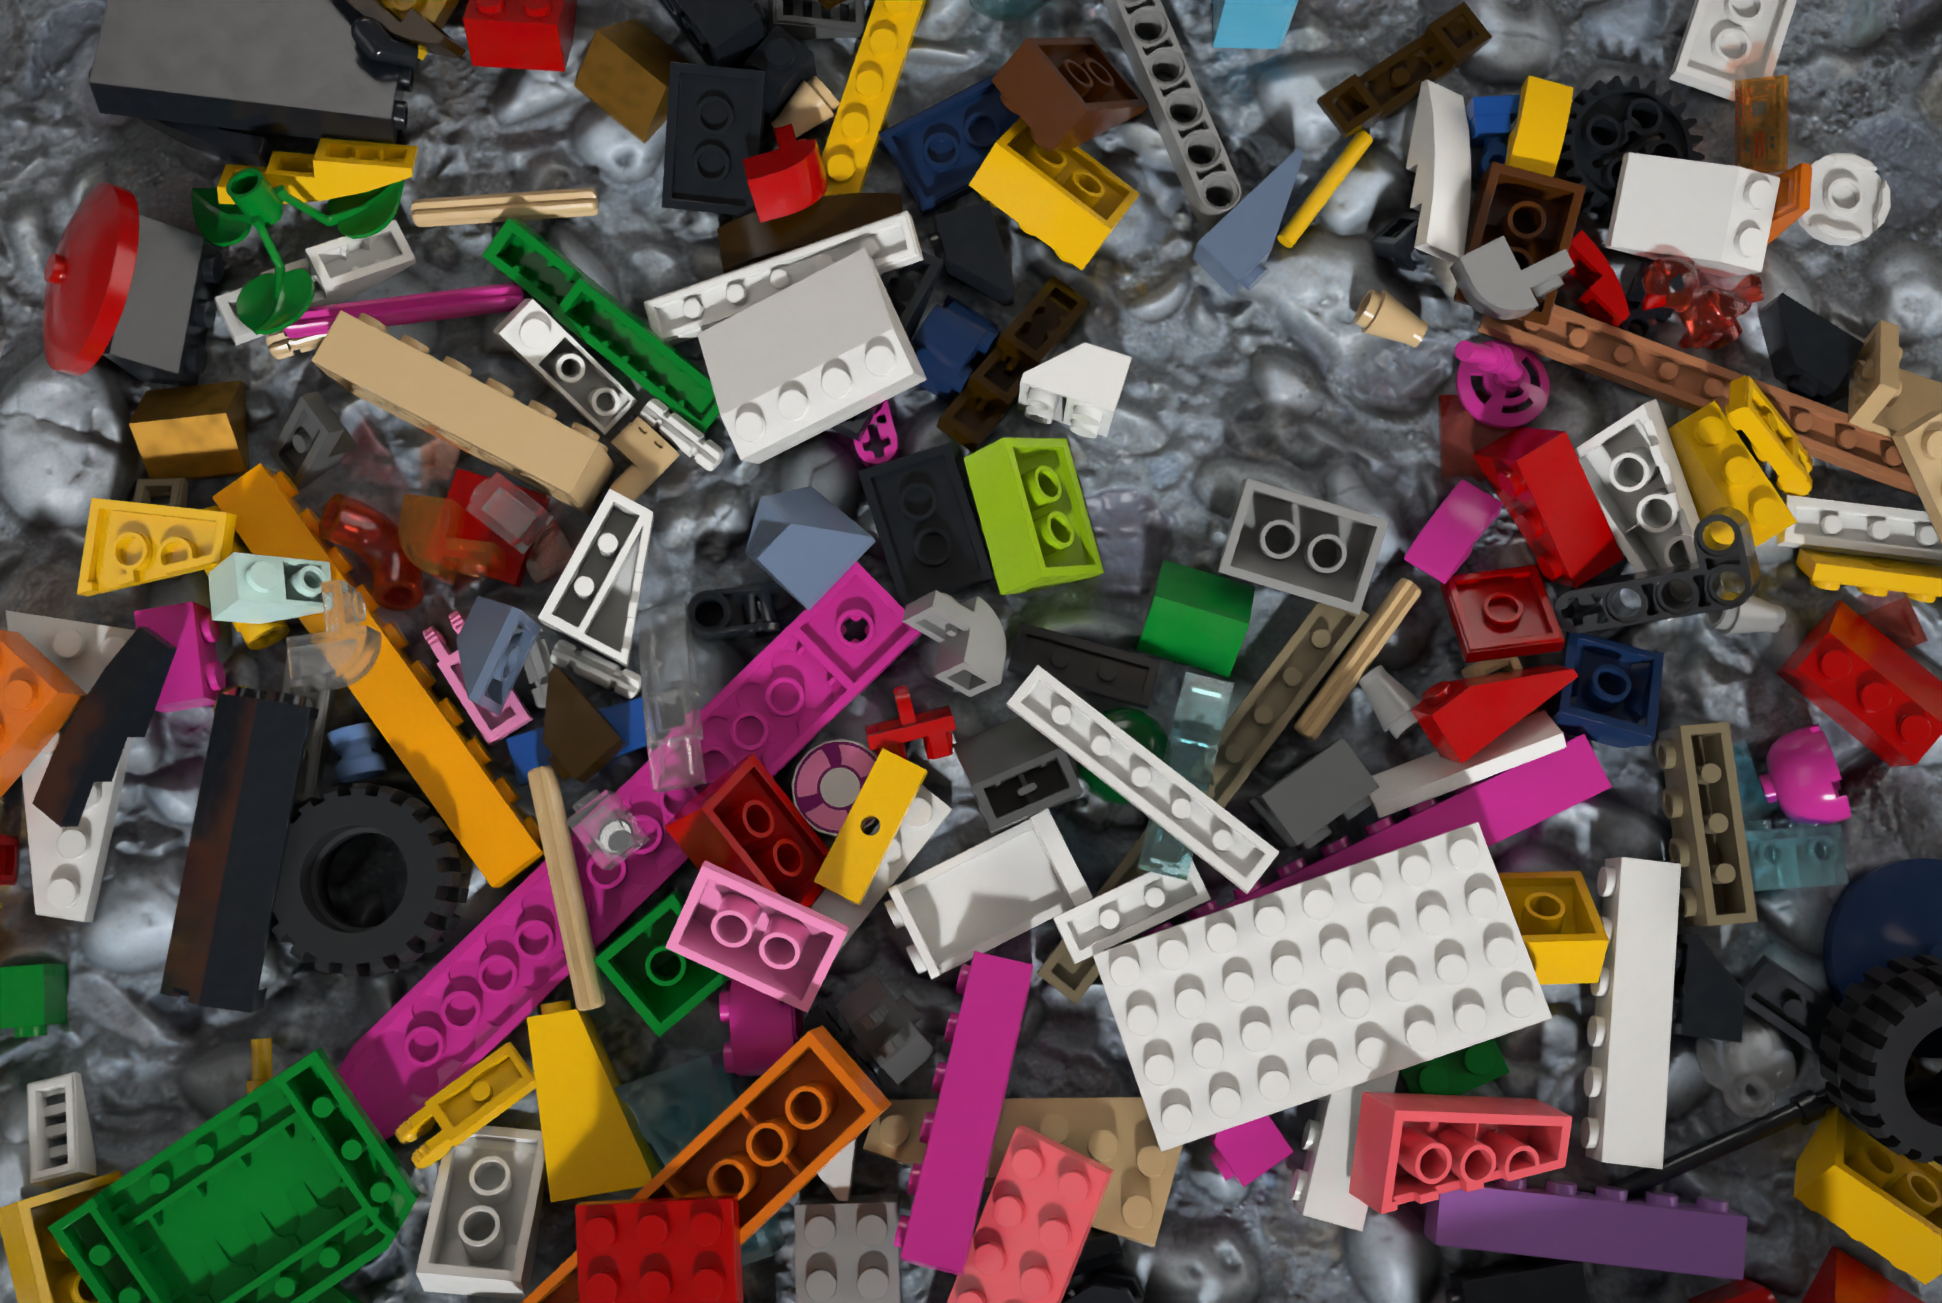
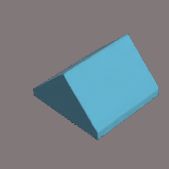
(1251, 23)

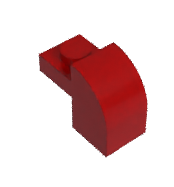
(787, 177)

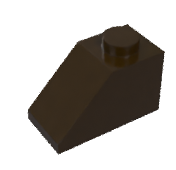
(577, 730)

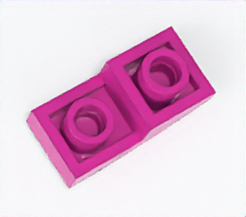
(1453, 531)

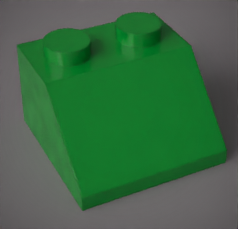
(653, 978)

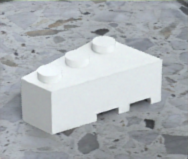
(604, 580)

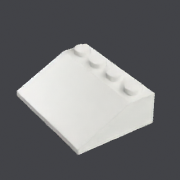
(808, 358)

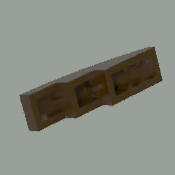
(1022, 346)

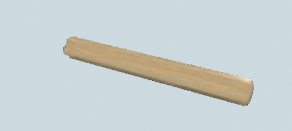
(566, 888)

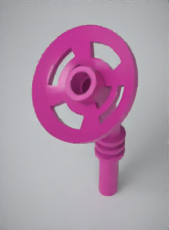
(1501, 376)

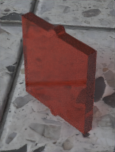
(1463, 436)

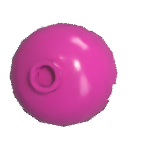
(1805, 777)

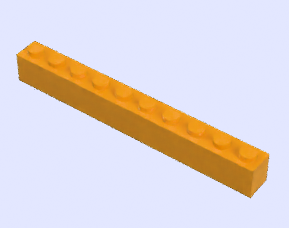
(398, 692)

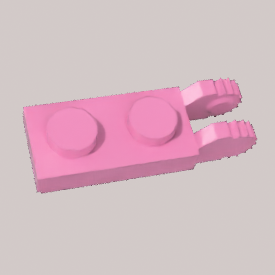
(491, 726)

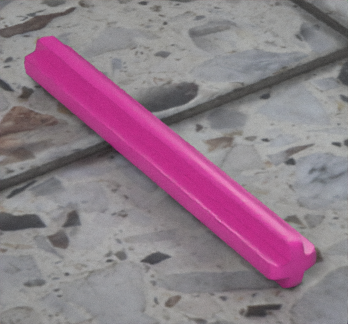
(413, 308)

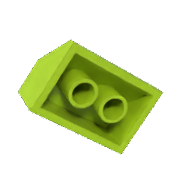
(1032, 514)

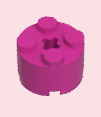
(759, 1029)

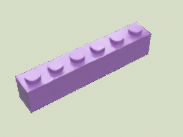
(1593, 1227)

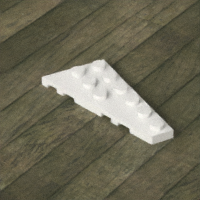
(71, 860)

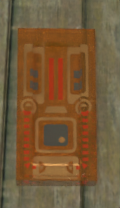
(1762, 123)

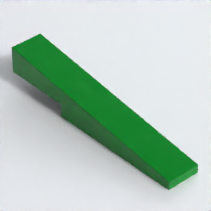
(603, 322)

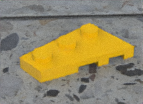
(149, 543)

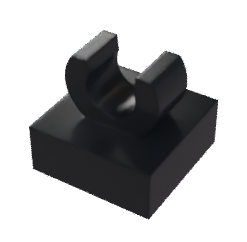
(1398, 240)

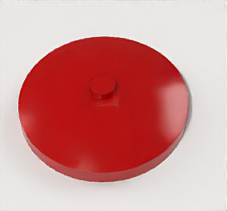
(90, 279)

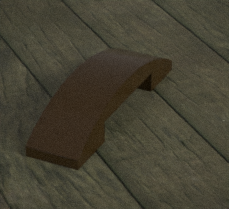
(412, 28)
(1398, 79)
(749, 241)

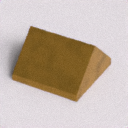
(629, 76)
(193, 431)

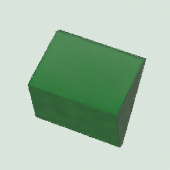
(1196, 619)

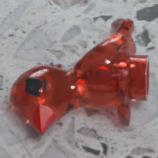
(1705, 311)

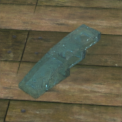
(1193, 755)

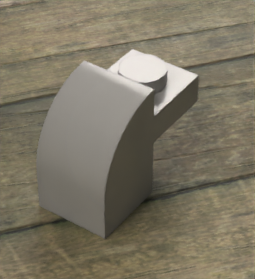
(1498, 286)
(969, 637)

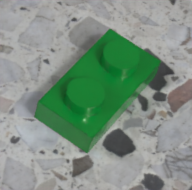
(1456, 1071)

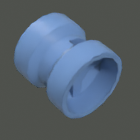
(356, 748)

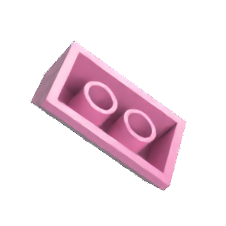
(756, 936)

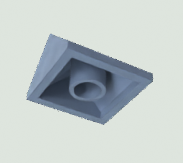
(804, 542)
(494, 651)

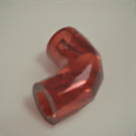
(376, 540)

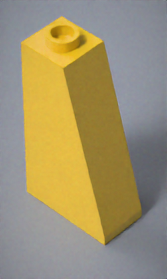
(585, 1126)

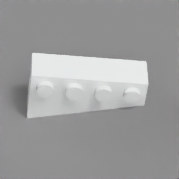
(1643, 492)

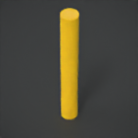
(1325, 189)

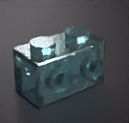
(1796, 855)

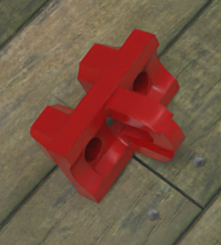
(931, 725)

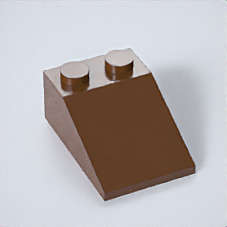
(1066, 91)
(1533, 215)

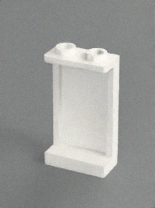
(987, 895)

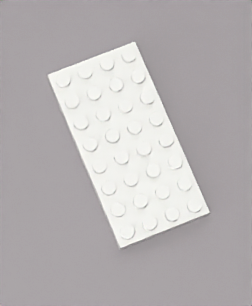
(1321, 986)

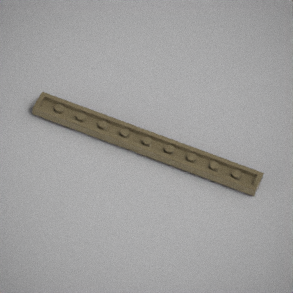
(1242, 745)

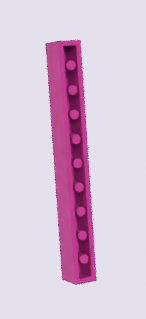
(1498, 803)

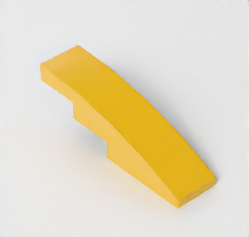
(333, 171)

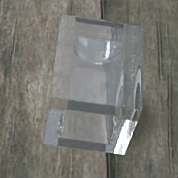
(508, 512)
(606, 828)

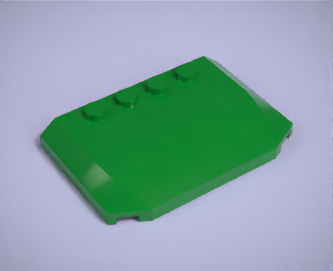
(249, 1204)

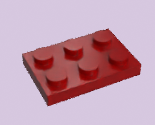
(659, 1250)

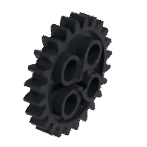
(1608, 115)

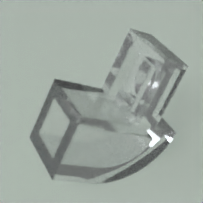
(342, 652)

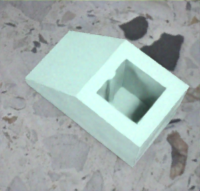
(266, 588)

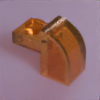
(434, 543)

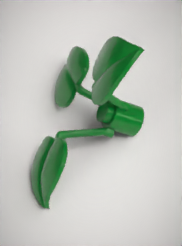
(281, 298)

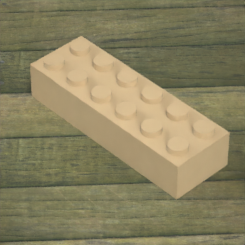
(464, 411)

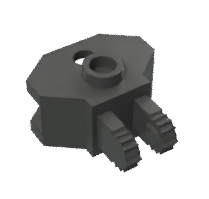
(885, 1029)

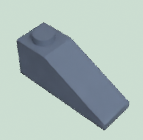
(1242, 240)

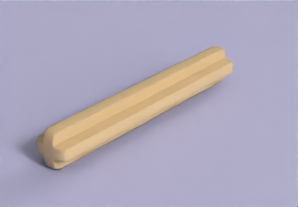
(500, 207)
(1357, 659)

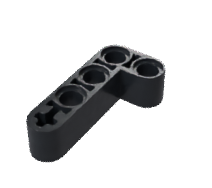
(1654, 585)

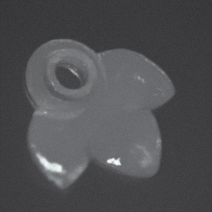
(1744, 1063)

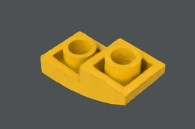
(1540, 126)

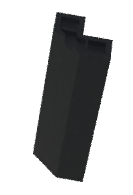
(237, 850)

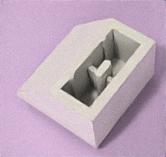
(1076, 389)

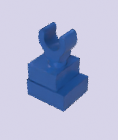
(1490, 125)

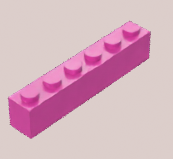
(966, 1115)

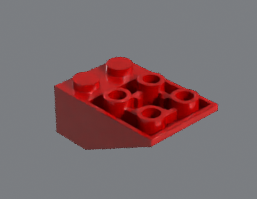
(520, 33)

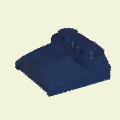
(1613, 696)

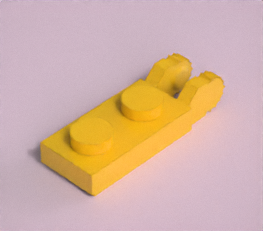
(1769, 436)
(468, 1104)

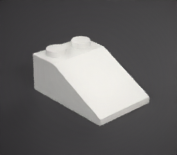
(1693, 213)
(485, 1216)

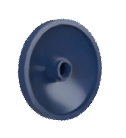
(1885, 917)

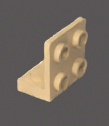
(1881, 393)

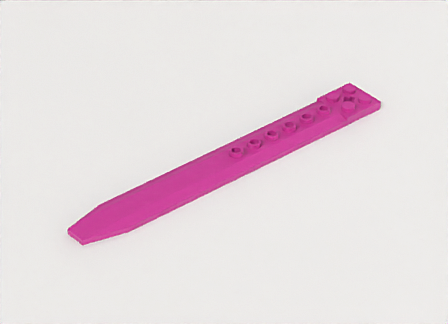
(518, 949)

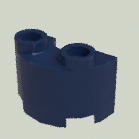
(949, 344)

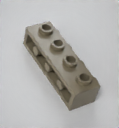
(1706, 824)

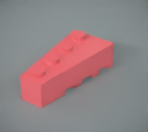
(1444, 1143)

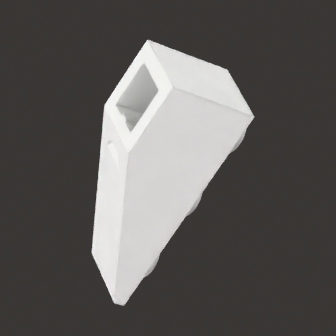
(564, 365)

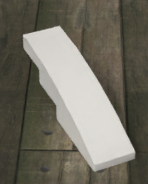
(1442, 167)
(338, 271)

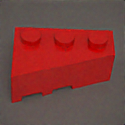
(1551, 503)

